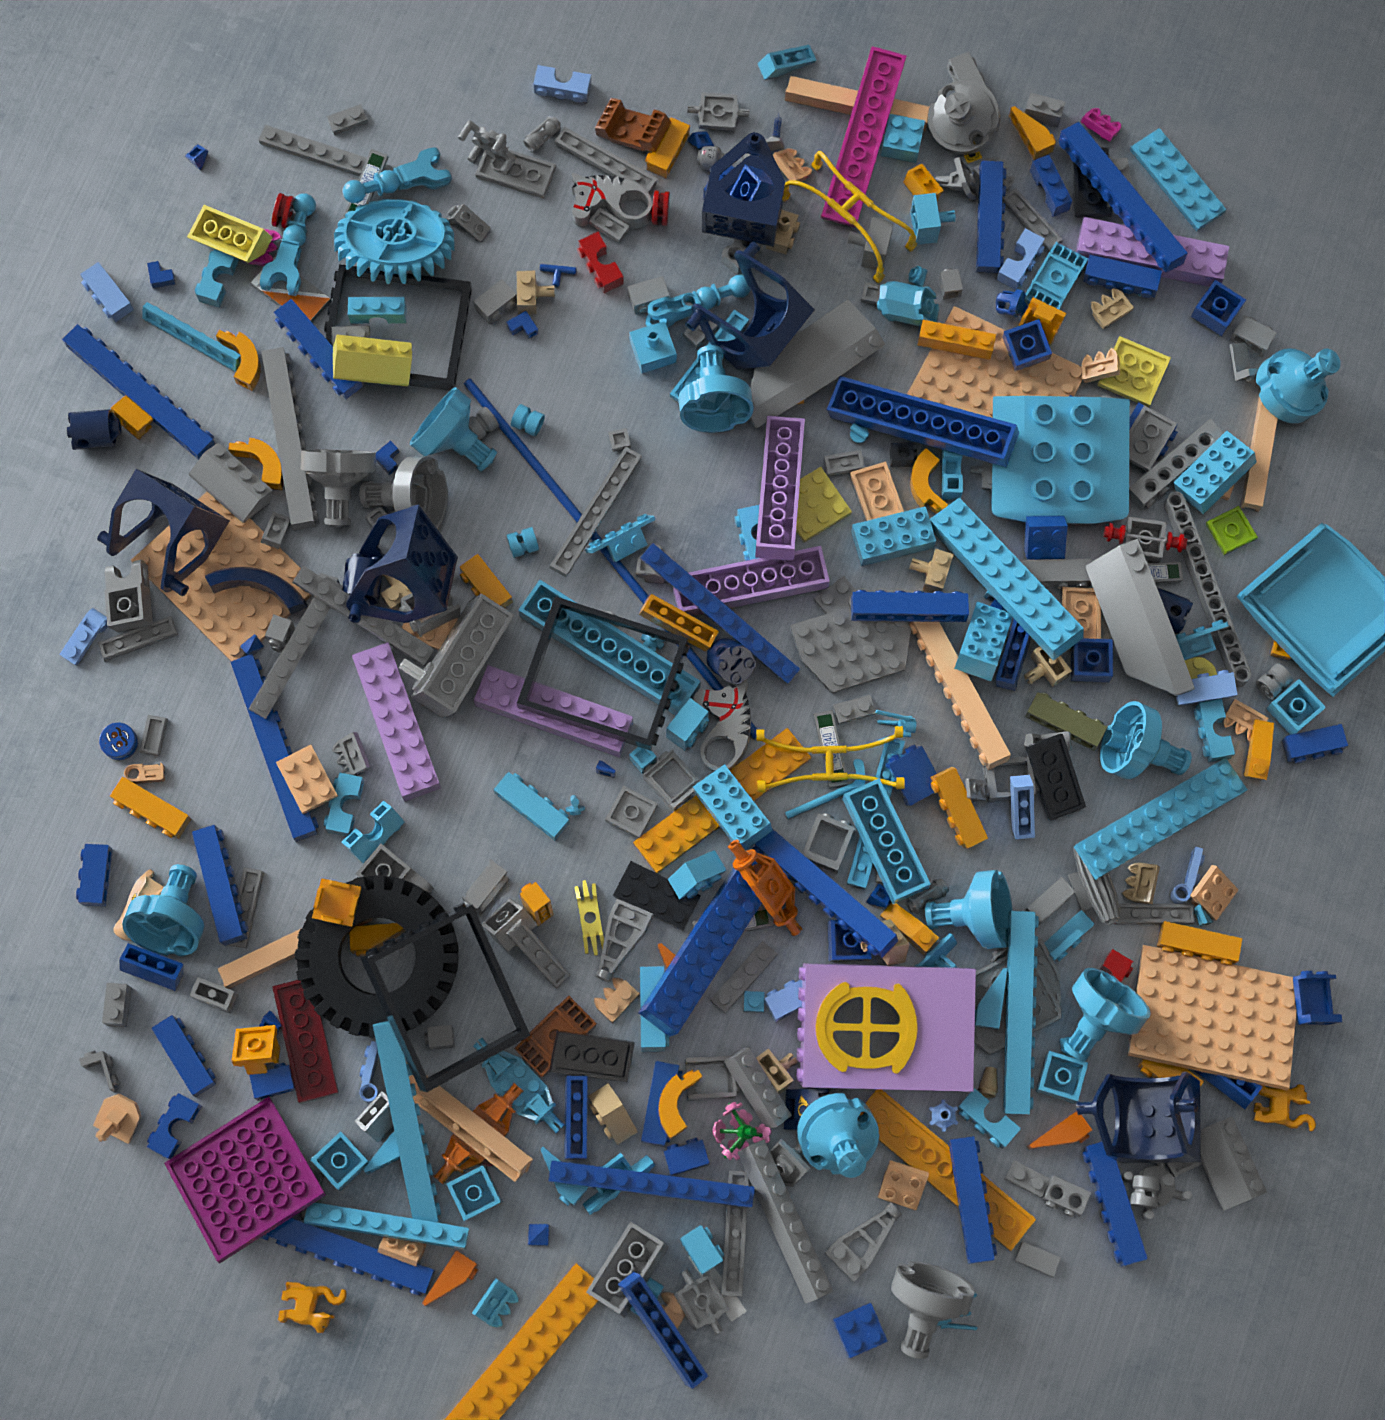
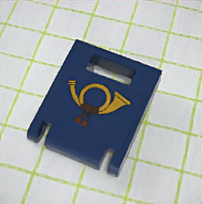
(801, 1099)

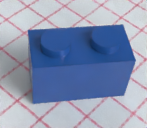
(273, 1083)
(686, 1157)

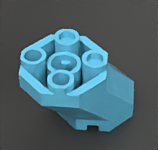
(907, 303)

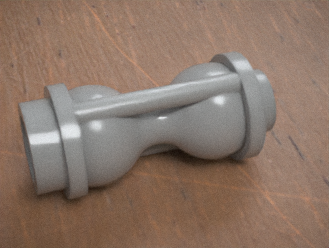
(536, 139)
(936, 890)

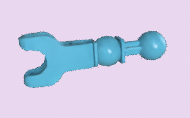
(403, 177)
(294, 236)
(675, 309)

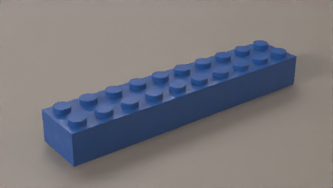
(923, 421)
(701, 955)

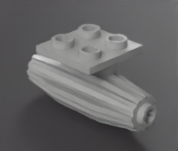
(1095, 893)

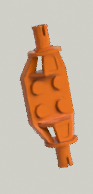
(768, 884)
(490, 1112)

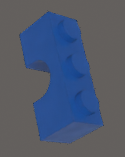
(1057, 195)
(179, 1109)

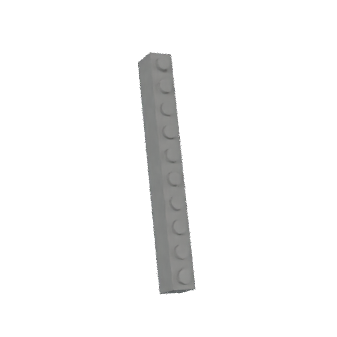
(288, 438)

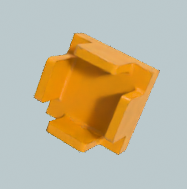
(1049, 316)
(336, 902)
(255, 1047)

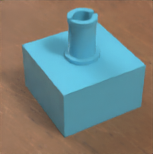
(927, 218)
(653, 347)

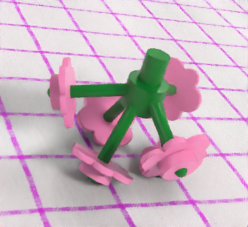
(742, 1128)

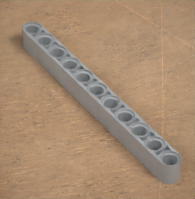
(1207, 579)

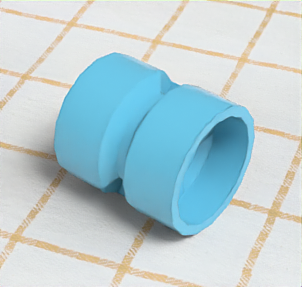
(528, 420)
(529, 543)

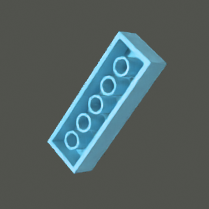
(886, 841)

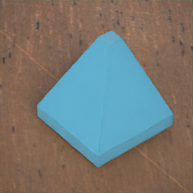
(1202, 916)

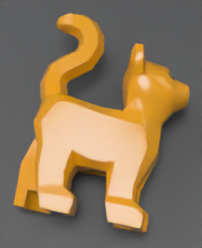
(1279, 1107)
(305, 1305)

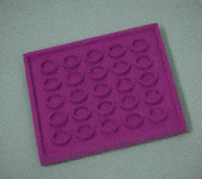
(244, 1179)

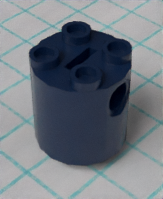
(93, 429)
(353, 571)
(1177, 604)
(730, 660)

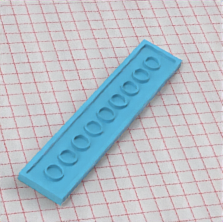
(1160, 818)

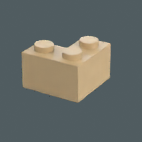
(611, 1114)

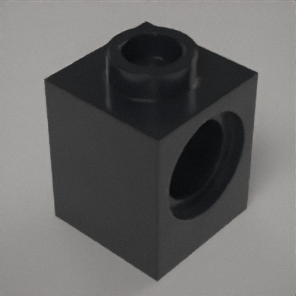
(898, 461)

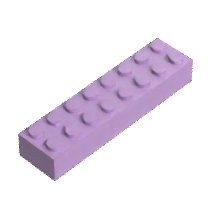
(1115, 241)
(780, 488)
(760, 580)
(500, 694)
(396, 722)

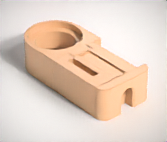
(147, 773)

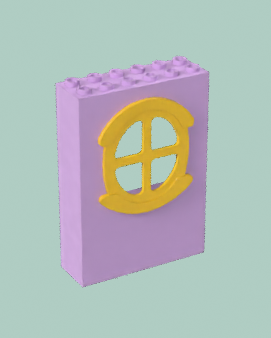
(933, 1027)

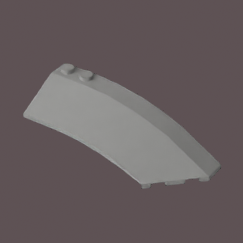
(813, 361)
(1138, 619)

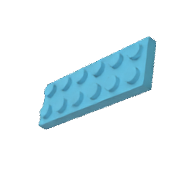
(1178, 179)

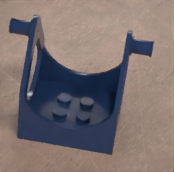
(737, 218)
(772, 324)
(183, 515)
(416, 558)
(1153, 1118)

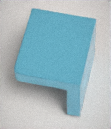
(642, 758)

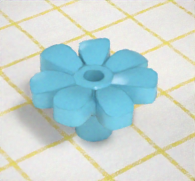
(652, 642)

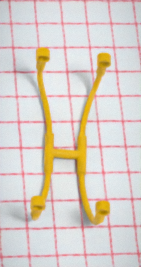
(843, 210)
(828, 751)

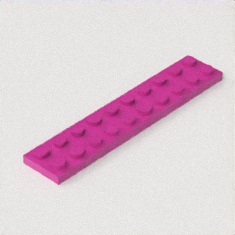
(865, 130)

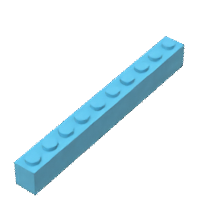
(1019, 1012)
(406, 1125)

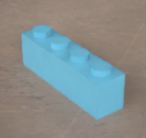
(532, 806)

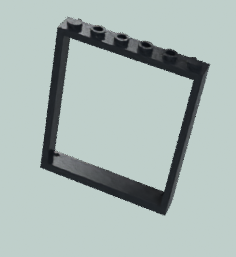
(427, 281)
(665, 702)
(427, 1084)

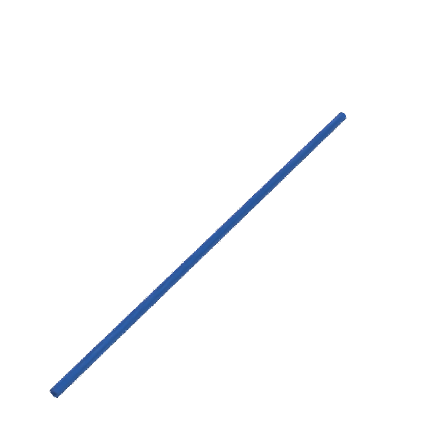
(576, 514)

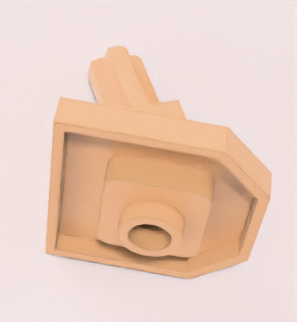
(118, 1118)

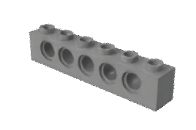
(1142, 497)

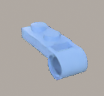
(84, 635)
(1192, 876)
(367, 1071)

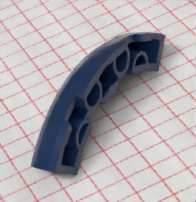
(257, 579)

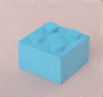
(902, 138)
(1296, 707)
(687, 725)
(697, 875)
(1061, 1077)
(340, 1161)
(474, 1192)
(701, 1249)

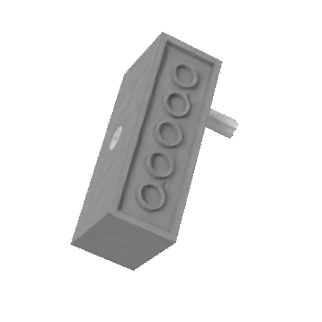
(461, 657)

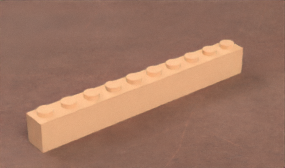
(961, 693)

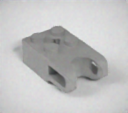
(128, 598)
(386, 859)

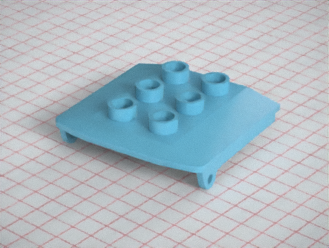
(1065, 460)
(1322, 607)

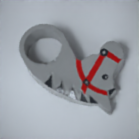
(608, 193)
(734, 712)

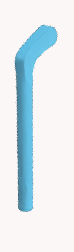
(859, 768)

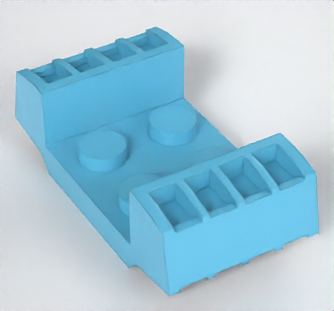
(1056, 276)

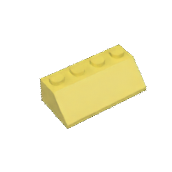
(229, 234)
(372, 360)

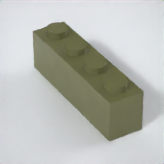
(1061, 718)

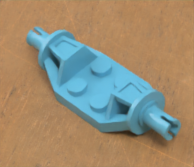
(512, 1070)

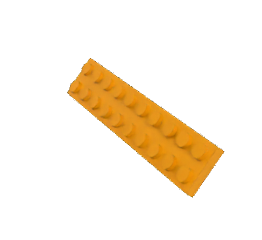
(693, 821)
(927, 1152)
(528, 1350)

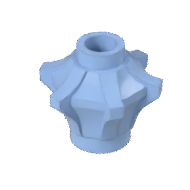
(938, 1120)

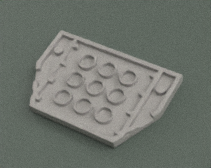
(849, 651)
(1047, 997)

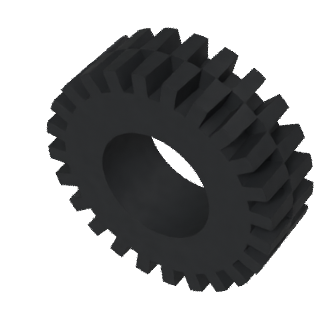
(355, 1009)

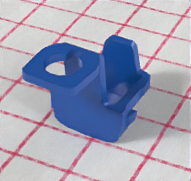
(1016, 301)

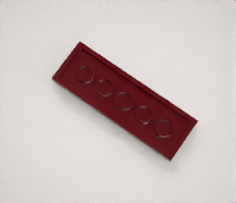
(304, 1043)

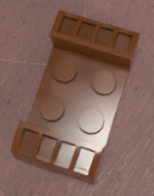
(632, 127)
(539, 1046)

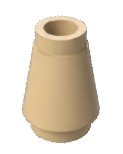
(988, 1085)

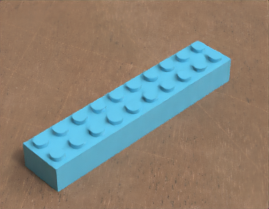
(1007, 579)
(609, 649)

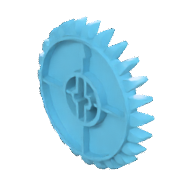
(394, 239)

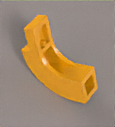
(250, 366)
(262, 452)
(919, 485)
(668, 1112)

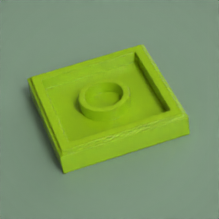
(1231, 530)

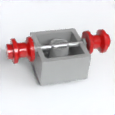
(1150, 536)

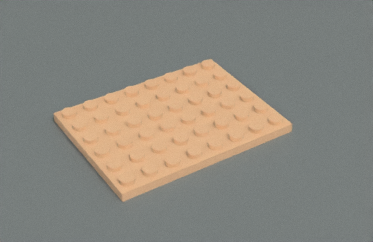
(973, 381)
(233, 613)
(1216, 1018)

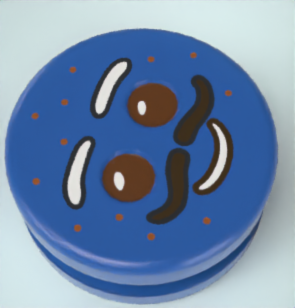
(118, 741)

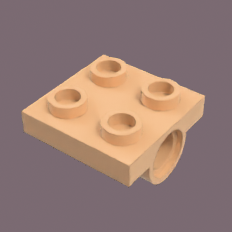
(1214, 892)
(903, 1185)
(402, 1250)

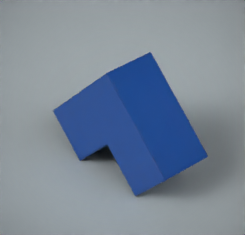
(158, 277)
(522, 322)
(385, 455)

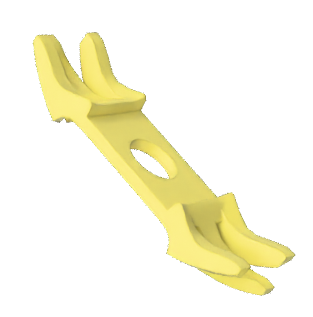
(589, 929)

